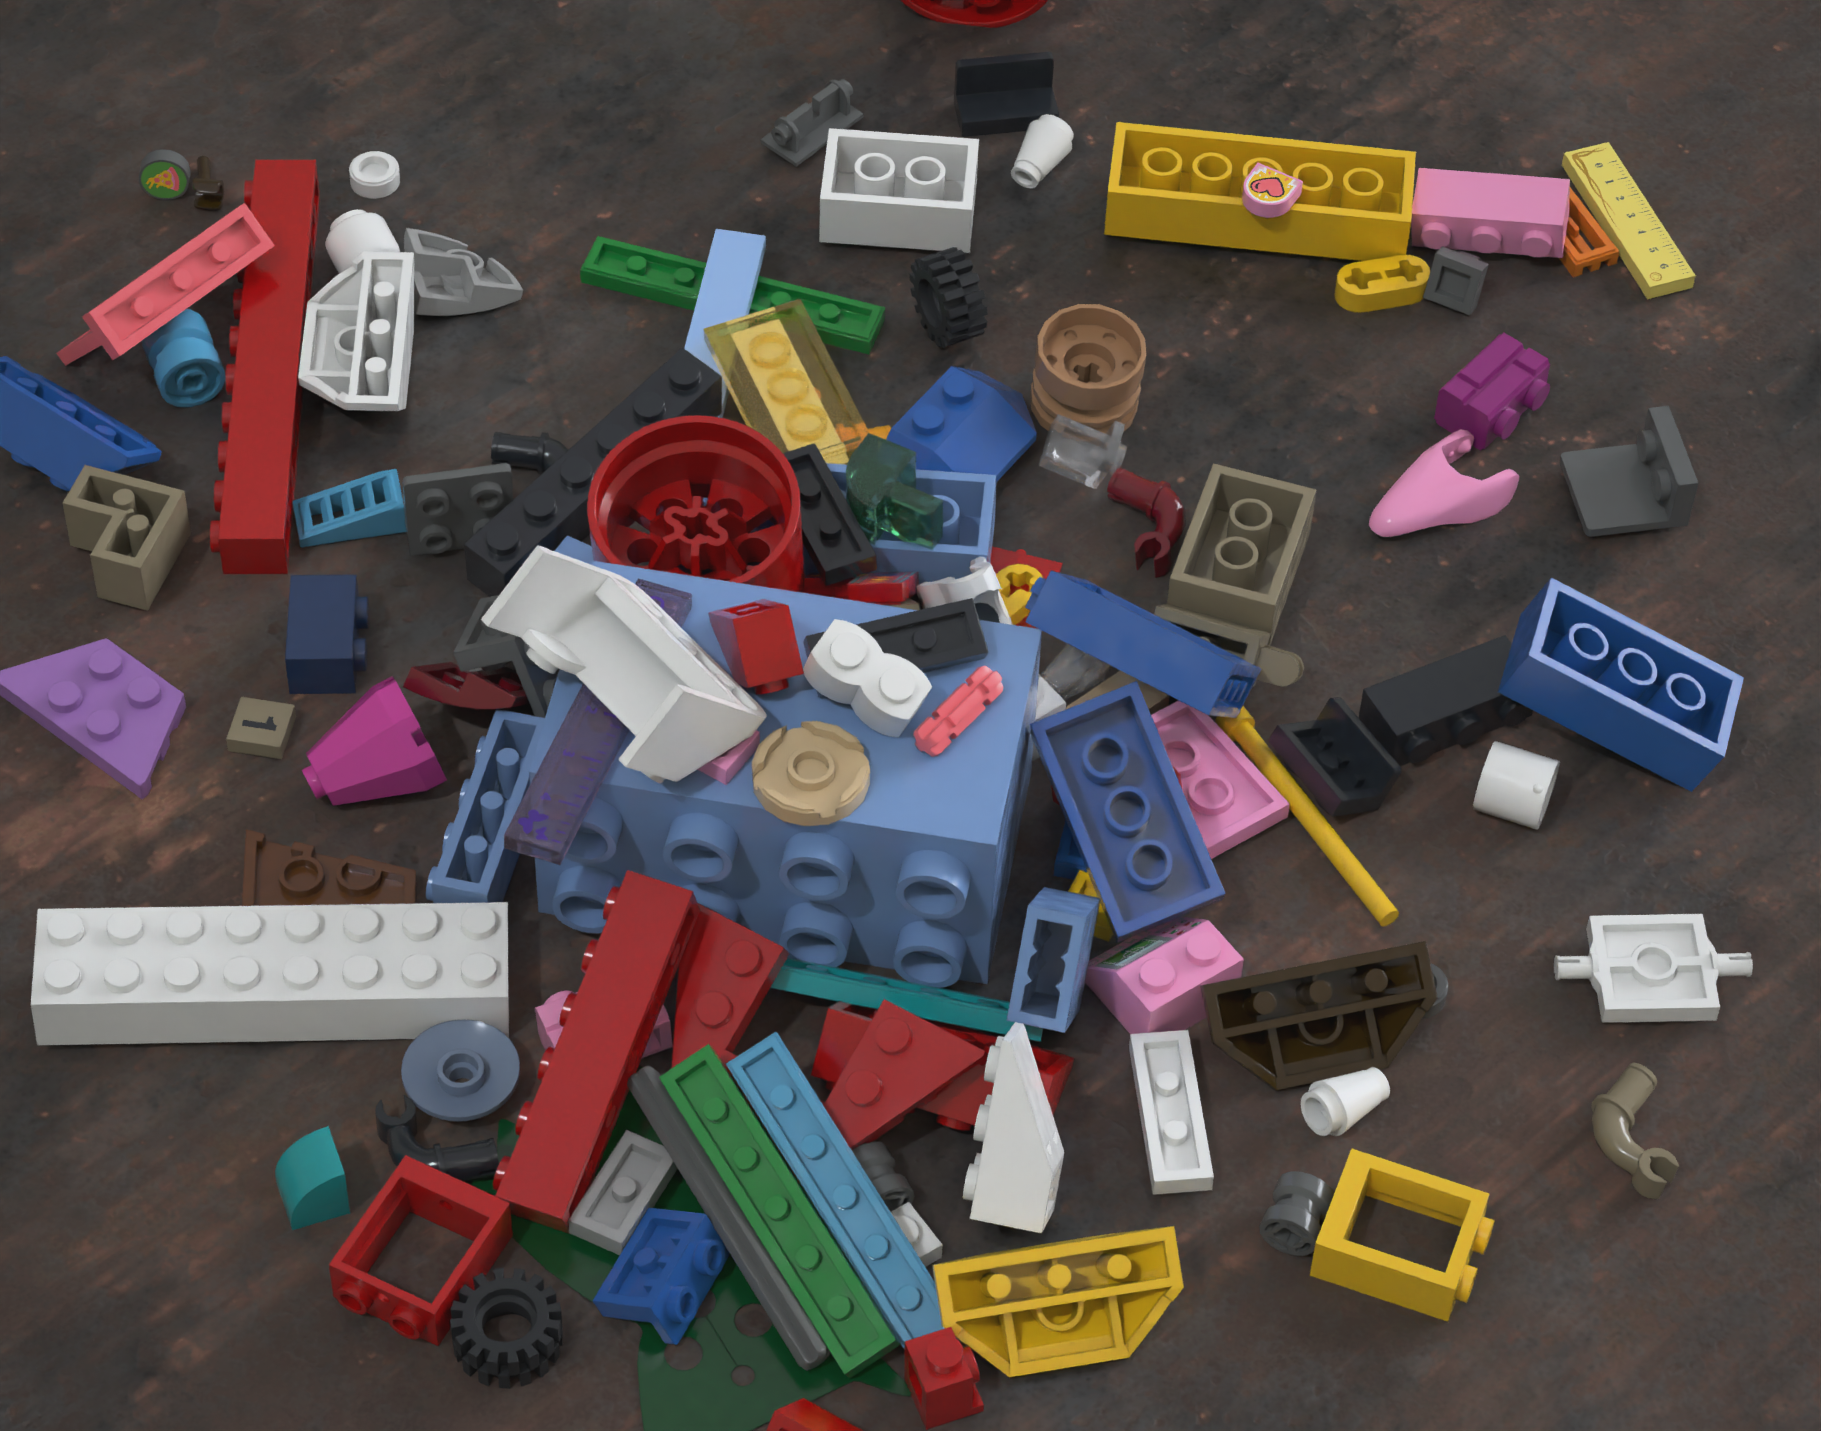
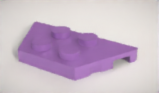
(100, 707)

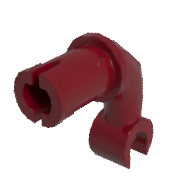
(1160, 505)

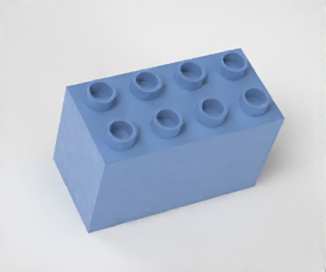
(894, 885)

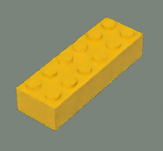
(1192, 181)

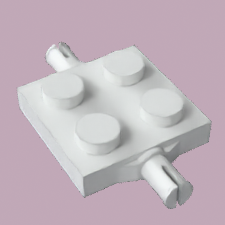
(1653, 968)

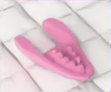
(1436, 494)

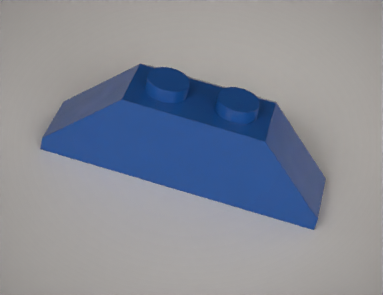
(966, 425)
(61, 431)

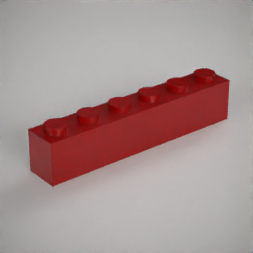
(597, 1050)

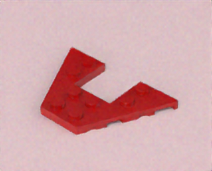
(891, 1071)

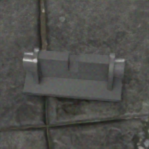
(808, 126)

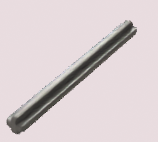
(728, 1220)

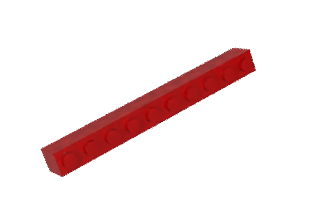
(264, 382)

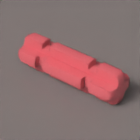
(958, 711)

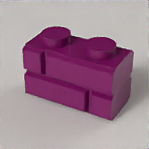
(1494, 391)

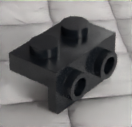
(1337, 760)

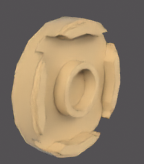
(810, 773)

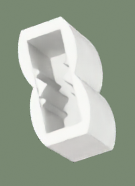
(855, 671)

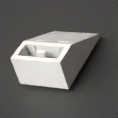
(1021, 1151)

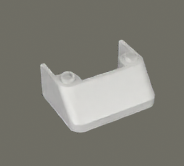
(630, 659)

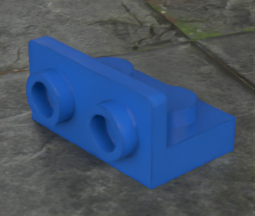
(664, 1272)

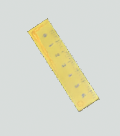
(1628, 220)

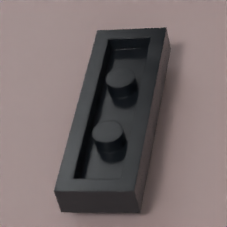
(828, 523)
(927, 637)

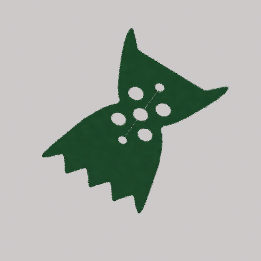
(703, 1395)

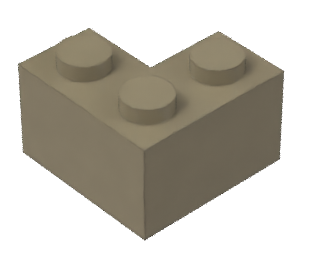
(130, 529)

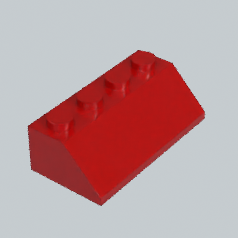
(957, 1102)

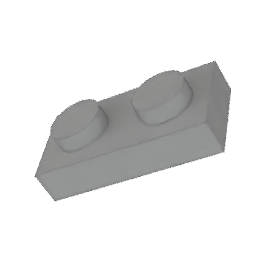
(622, 1192)

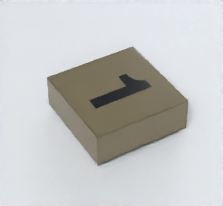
(261, 727)

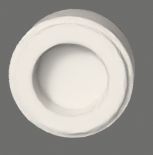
(374, 174)

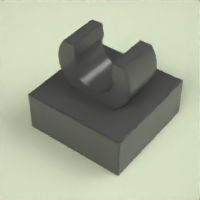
(1456, 280)

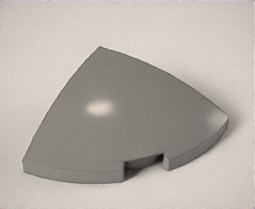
(453, 279)

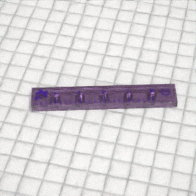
(577, 761)

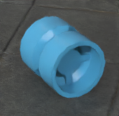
(185, 360)

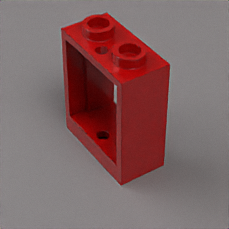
(443, 1201)

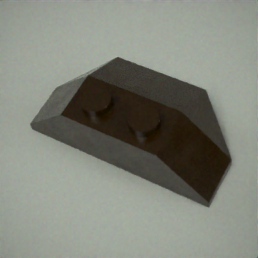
(1322, 1015)

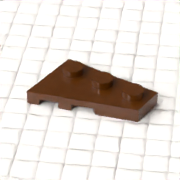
(300, 876)

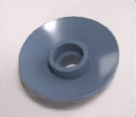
(455, 1052)

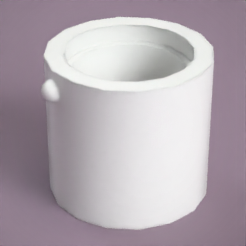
(1516, 785)

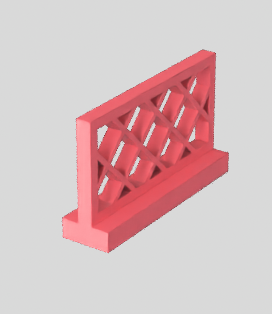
(171, 285)

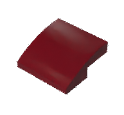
(467, 689)

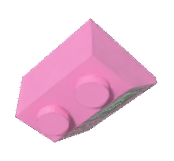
(1158, 975)

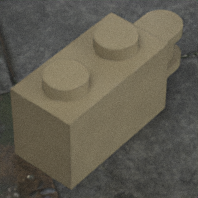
(1276, 665)

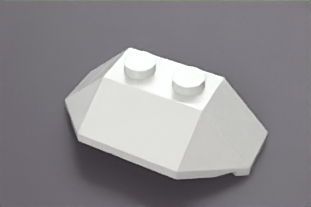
(362, 334)

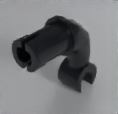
(526, 451)
(461, 1162)

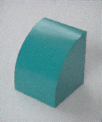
(312, 1180)

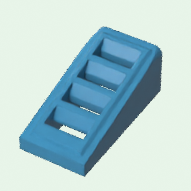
(376, 493)

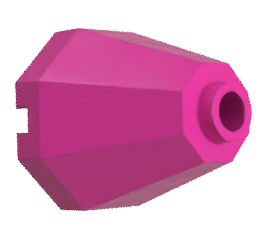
(373, 751)

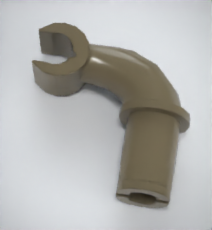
(1615, 1118)

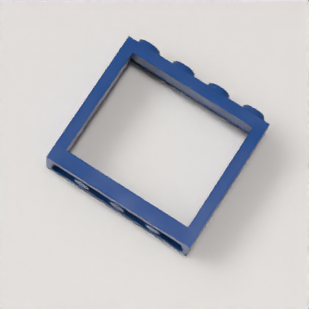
(1141, 644)

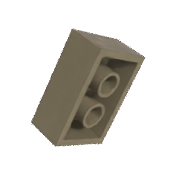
(1243, 548)

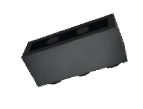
(1442, 703)

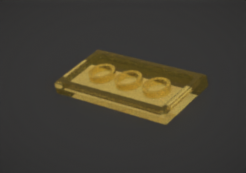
(787, 381)

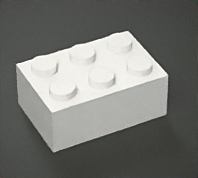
(898, 190)

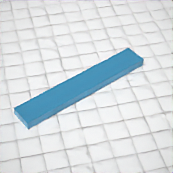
(839, 1188)

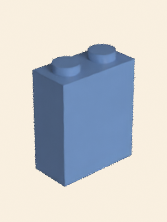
(1053, 959)

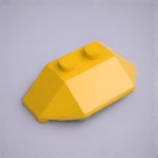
(1060, 1299)

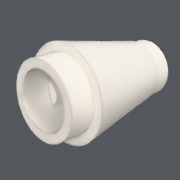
(1042, 149)
(1341, 1101)

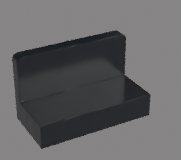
(1003, 92)

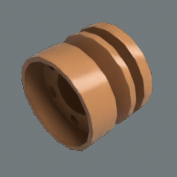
(1088, 367)

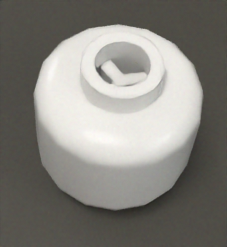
(356, 233)

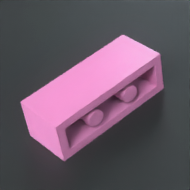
(1490, 212)

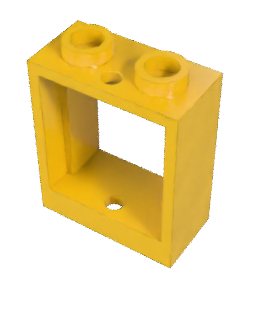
(1389, 1276)

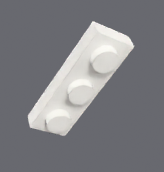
(1171, 1112)

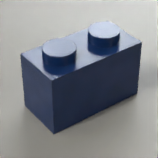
(324, 634)

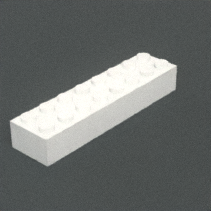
(267, 972)

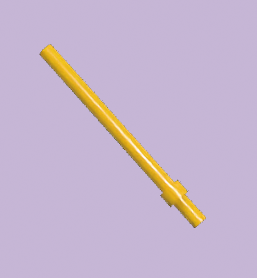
(1242, 730)

